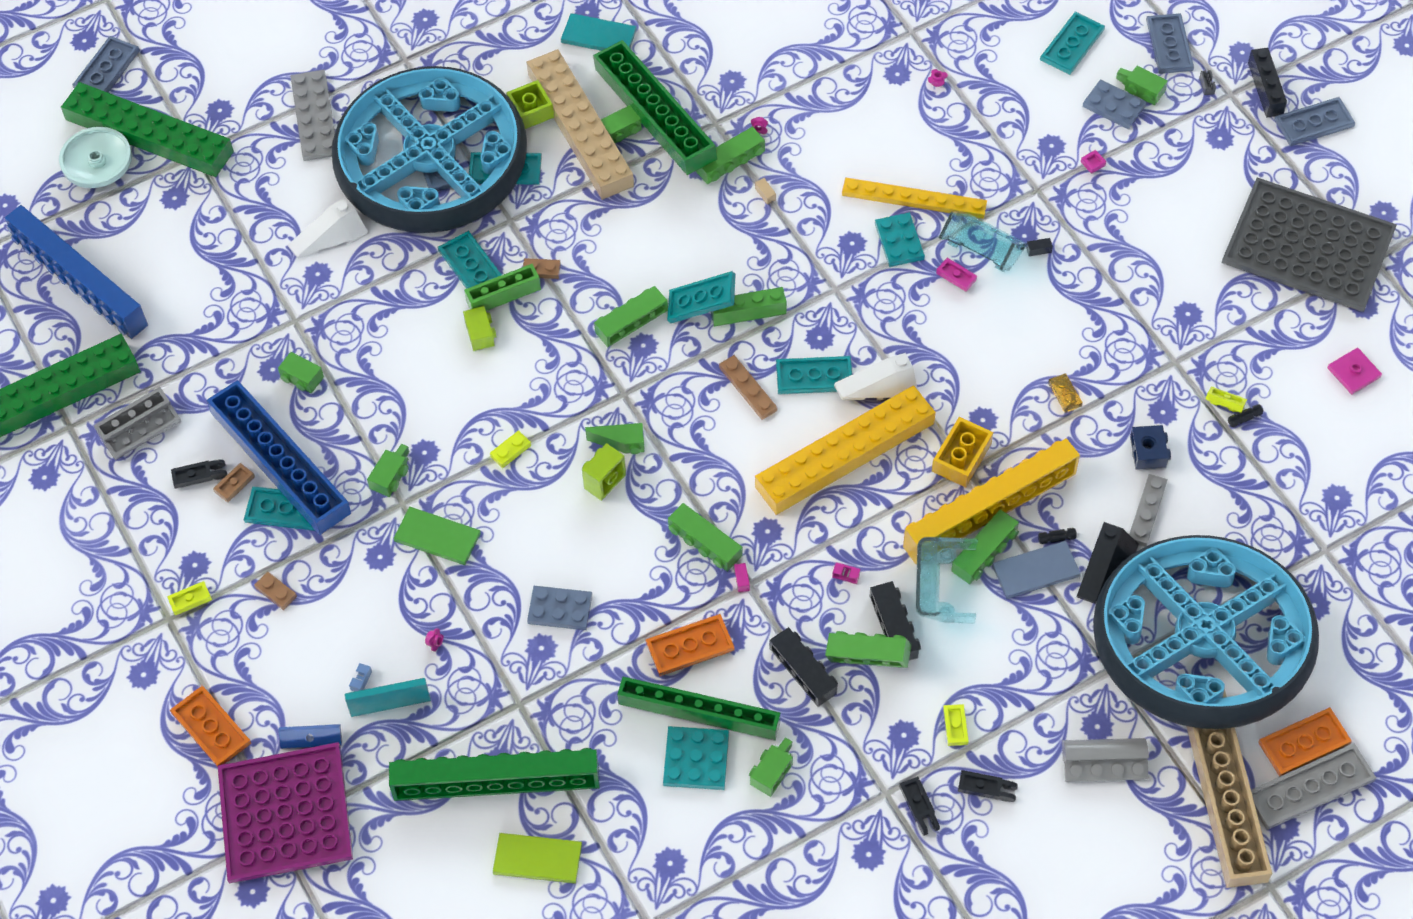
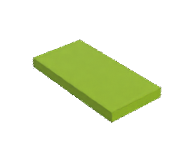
(537, 858)

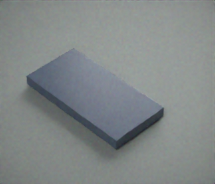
(1170, 43)
(108, 64)
(1314, 121)
(1036, 569)

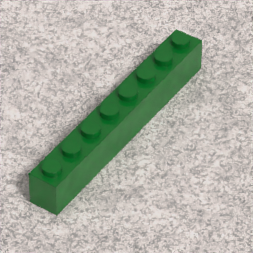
(699, 708)

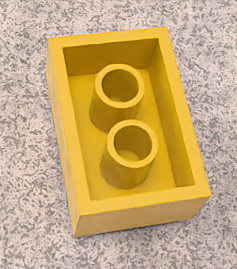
(962, 452)

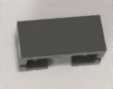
(1206, 82)

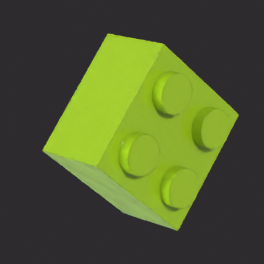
(532, 103)
(603, 471)

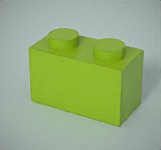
(479, 328)

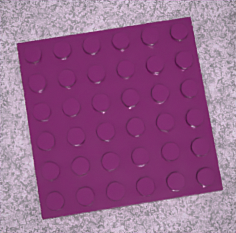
(284, 813)

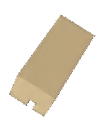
(765, 191)

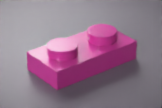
(956, 274)

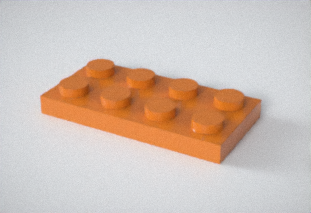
(689, 645)
(210, 726)
(1304, 741)

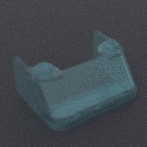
(983, 239)
(930, 554)

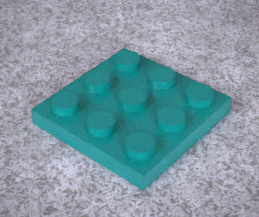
(696, 758)

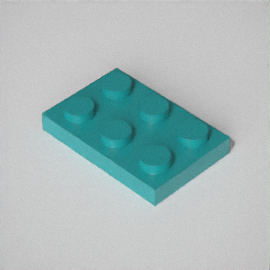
(899, 239)

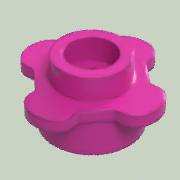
(937, 78)
(759, 121)
(434, 639)

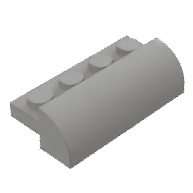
(137, 423)
(1105, 759)

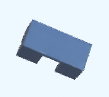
(361, 679)

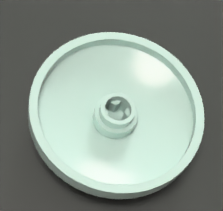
(95, 157)

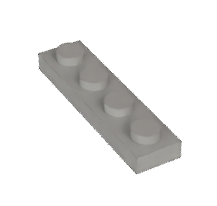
(1147, 509)

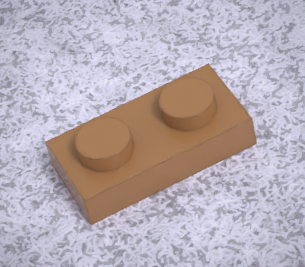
(545, 267)
(234, 482)
(275, 590)

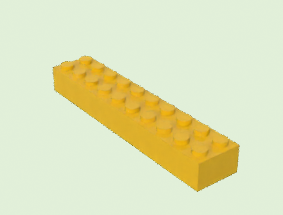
(844, 449)
(1002, 492)

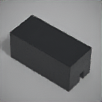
(1039, 247)

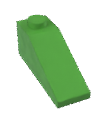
(623, 437)

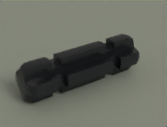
(1246, 415)
(1057, 535)

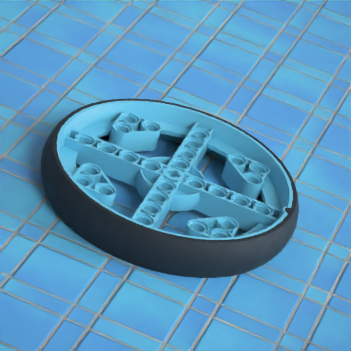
(429, 149)
(1211, 563)

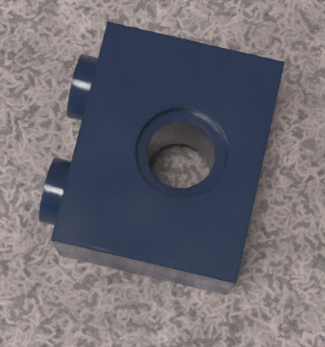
(1155, 438)

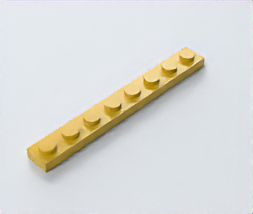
(913, 197)

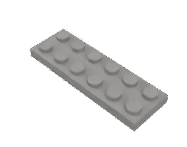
(313, 114)
(1311, 786)

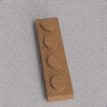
(748, 387)

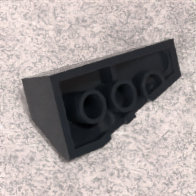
(1109, 552)

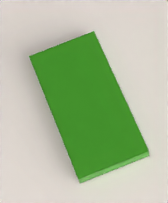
(437, 535)

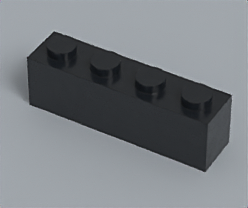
(1267, 82)
(893, 615)
(803, 666)

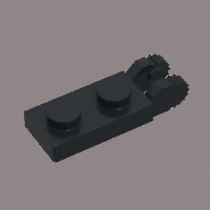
(198, 473)
(986, 786)
(919, 804)

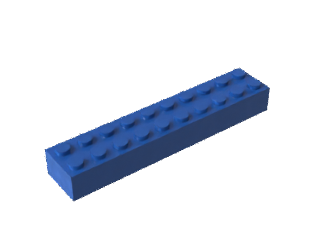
(76, 272)
(279, 457)

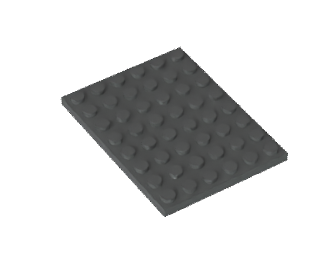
(1309, 244)

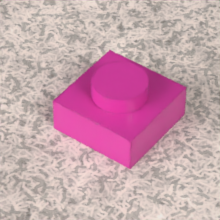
(1093, 161)

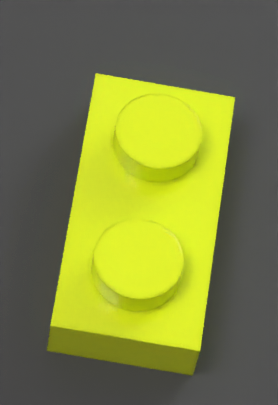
(1219, 397)
(510, 449)
(189, 598)
(955, 725)

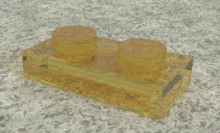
(1065, 392)

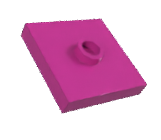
(1354, 371)

